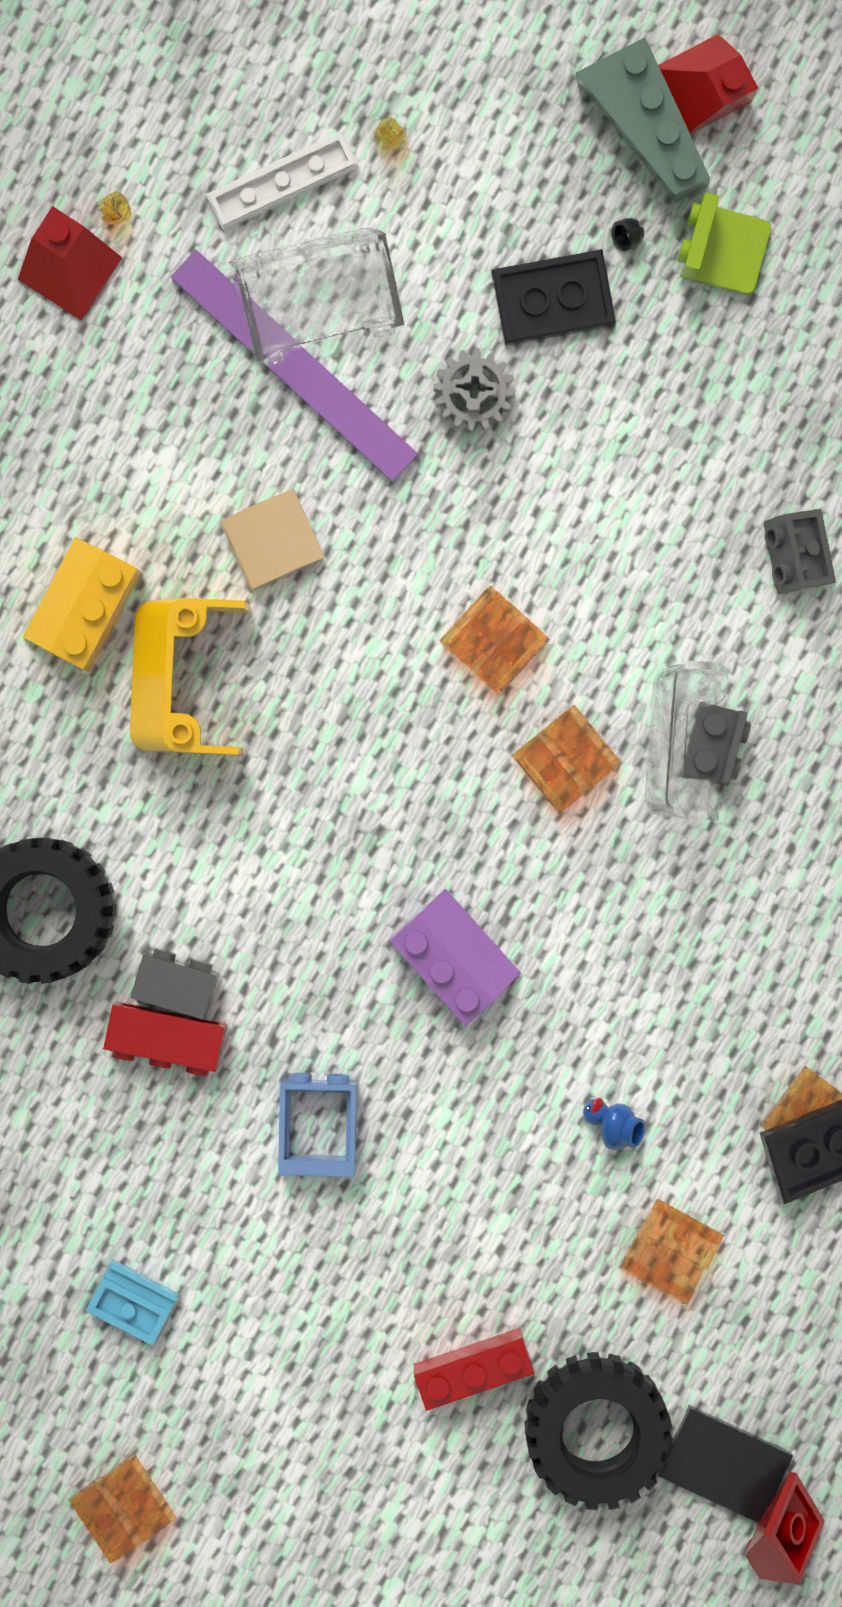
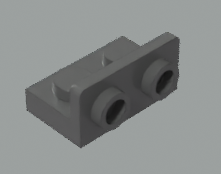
(799, 551)
(715, 744)

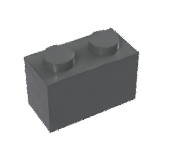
(175, 983)

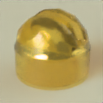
(390, 133)
(114, 208)

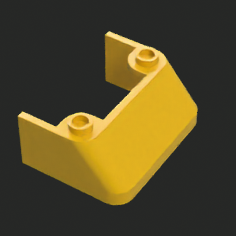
(151, 721)

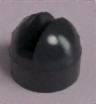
(627, 226)

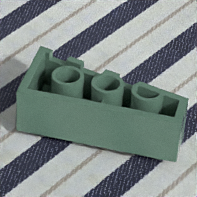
(643, 111)

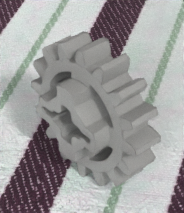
(458, 387)

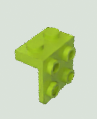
(723, 247)

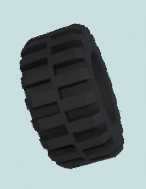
(92, 903)
(606, 1479)

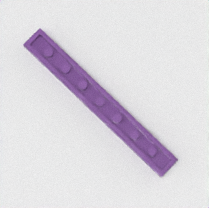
(300, 373)

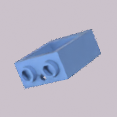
(317, 1165)

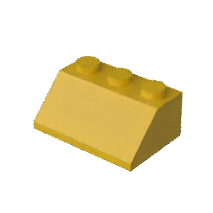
(82, 604)

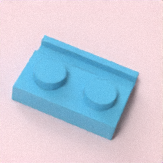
(132, 1302)

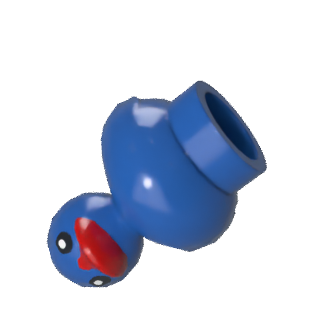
(618, 1123)

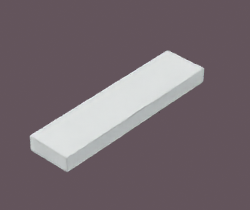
(282, 180)

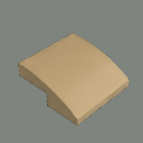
(272, 539)

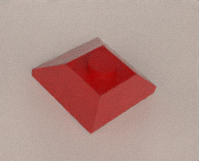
(708, 82)
(67, 263)
(785, 1534)

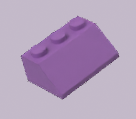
(455, 957)

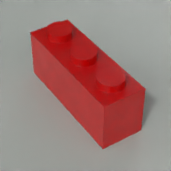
(164, 1038)
(473, 1369)

